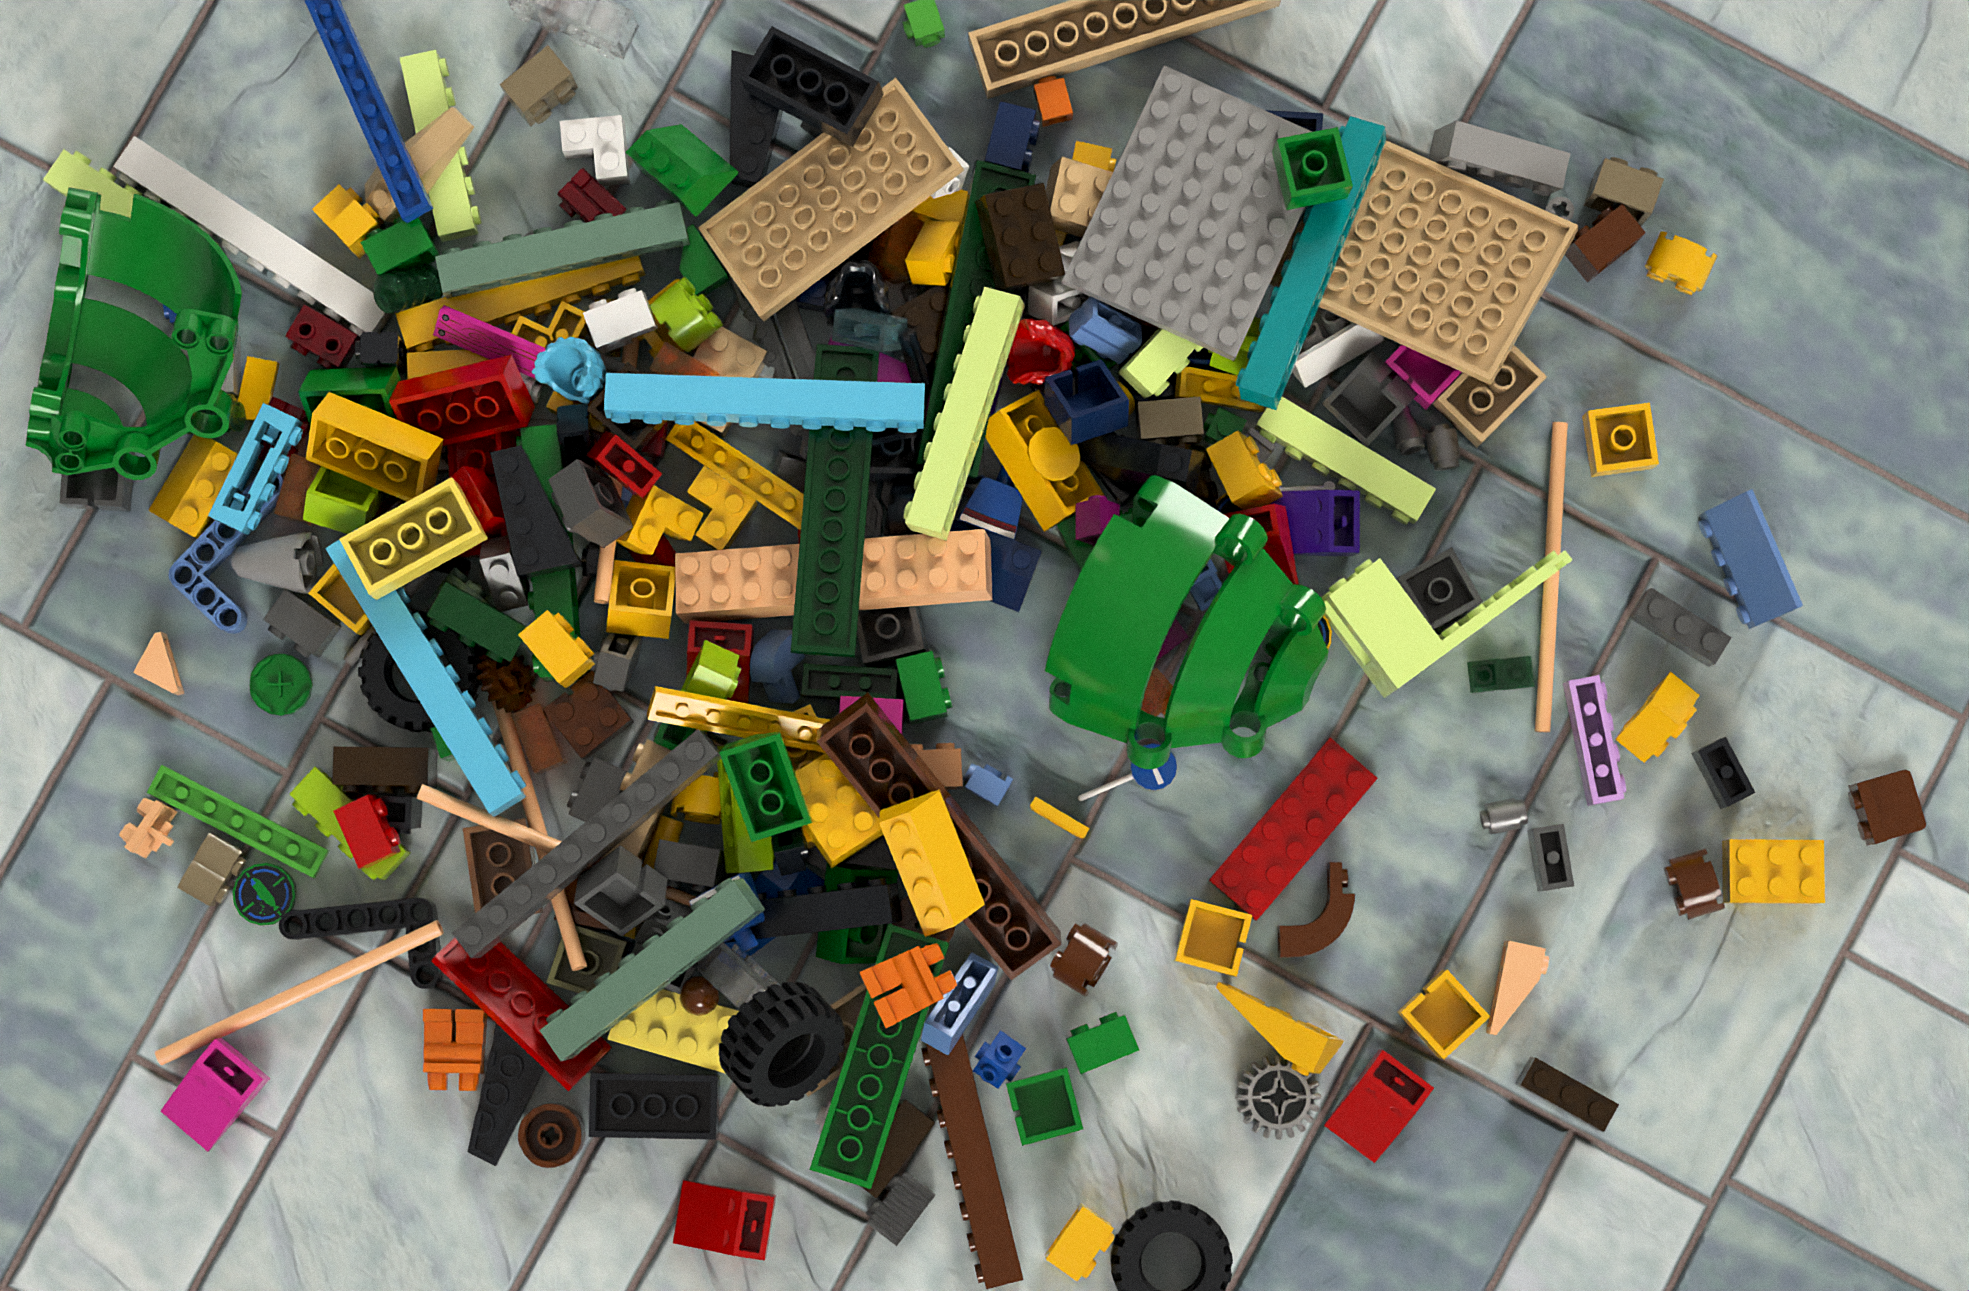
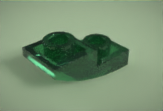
(1501, 674)

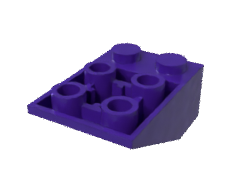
(1323, 521)

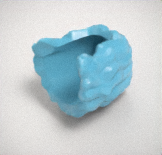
(571, 369)

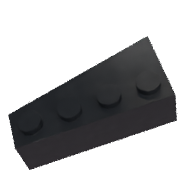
(752, 127)
(532, 524)

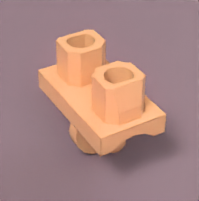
(151, 830)

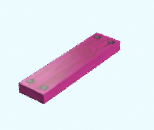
(485, 339)

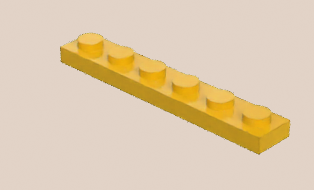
(739, 471)
(733, 717)

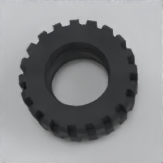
(386, 699)
(781, 1044)
(1164, 1218)

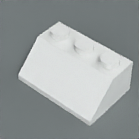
(1330, 345)

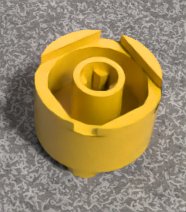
(1680, 263)
(699, 801)

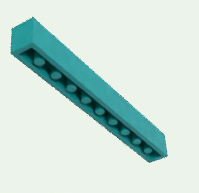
(1308, 272)

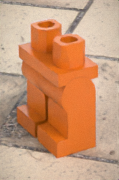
(917, 980)
(449, 1055)

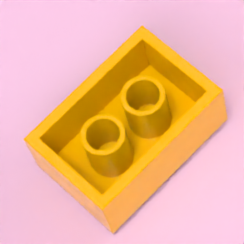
(838, 813)
(1773, 871)

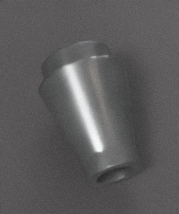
(1407, 433)

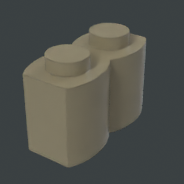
(212, 869)

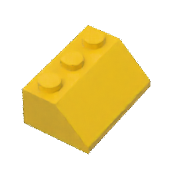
(194, 485)

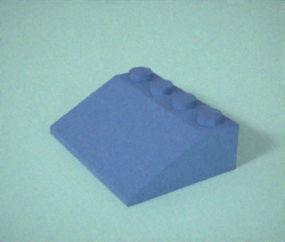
(1749, 560)

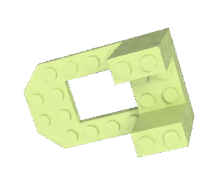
(1392, 635)

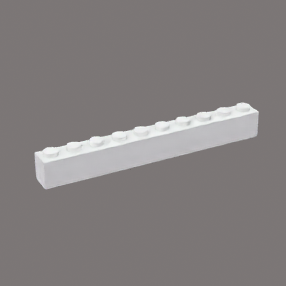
(251, 236)

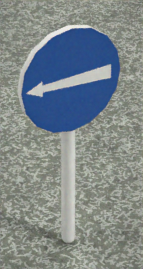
(1147, 778)

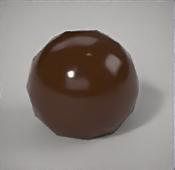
(698, 996)

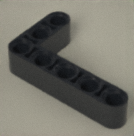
(373, 923)

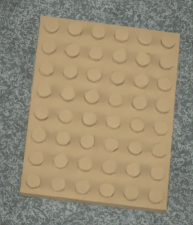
(1443, 263)

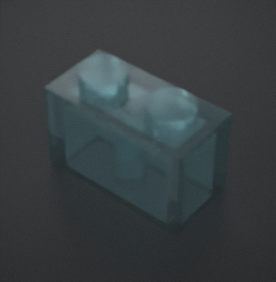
(868, 329)

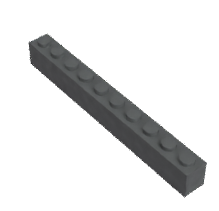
(587, 844)

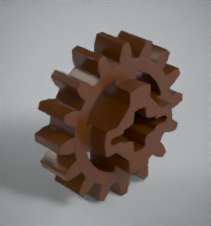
(506, 682)

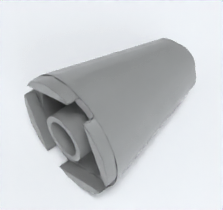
(281, 561)

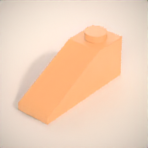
(1517, 975)

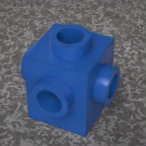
(999, 1060)

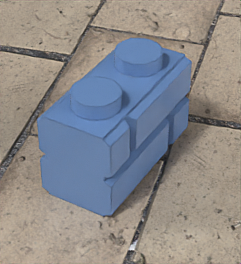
(1105, 330)

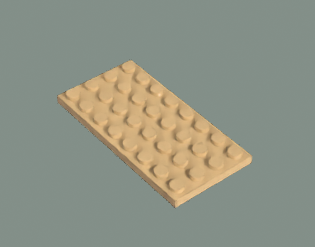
(829, 202)

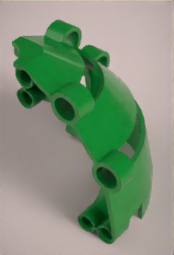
(179, 268)
(1127, 608)

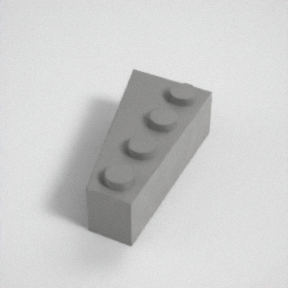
(1499, 157)

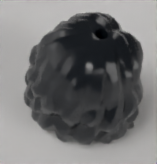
(858, 286)

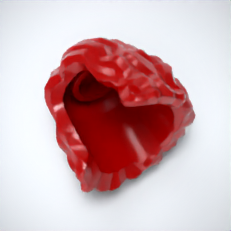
(1038, 352)

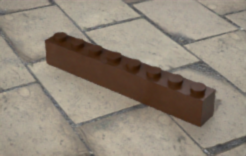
(975, 1165)

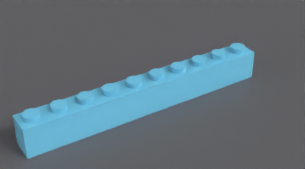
(764, 402)
(437, 690)

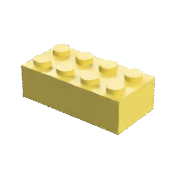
(413, 538)
(671, 1031)

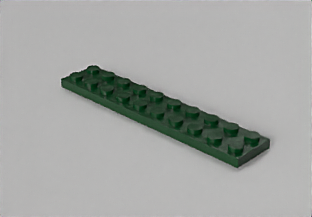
(968, 279)
(834, 519)

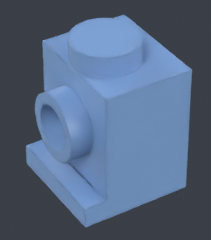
(987, 783)

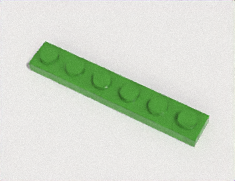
(238, 821)

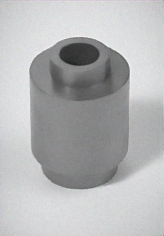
(1443, 447)
(1503, 815)

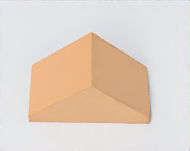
(159, 665)

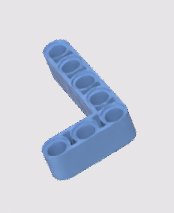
(203, 569)

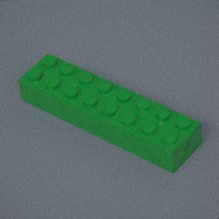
(559, 589)
(871, 1078)

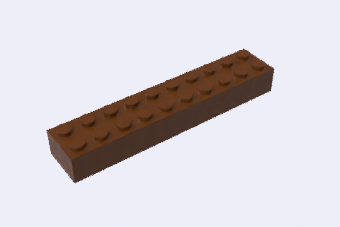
(891, 772)

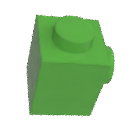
(923, 23)

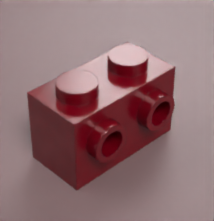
(322, 338)

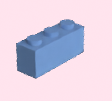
(960, 1005)

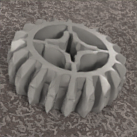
(1251, 1097)

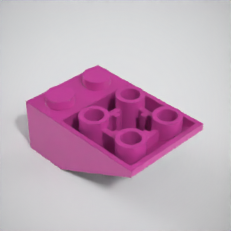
(214, 1093)

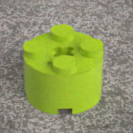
(686, 315)

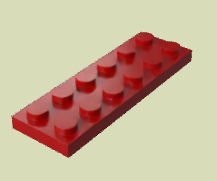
(1293, 829)
(517, 1004)

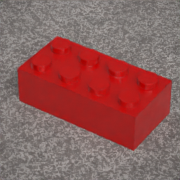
(465, 401)

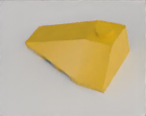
(1295, 1041)

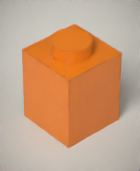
(1052, 101)

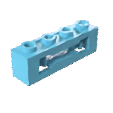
(262, 487)

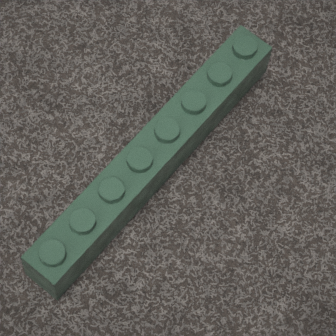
(562, 249)
(651, 969)

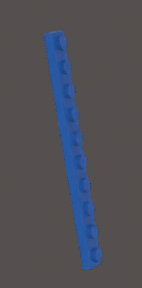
(370, 108)

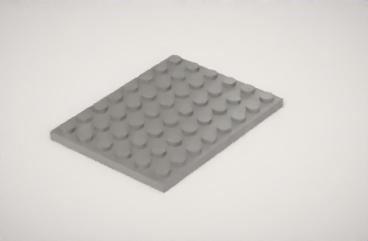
(1190, 216)

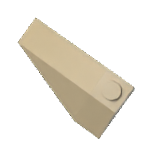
(430, 152)

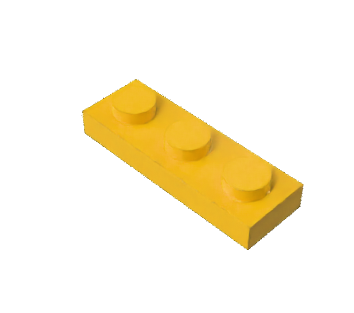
(1214, 389)

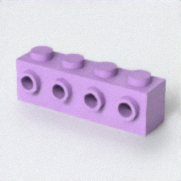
(1594, 741)

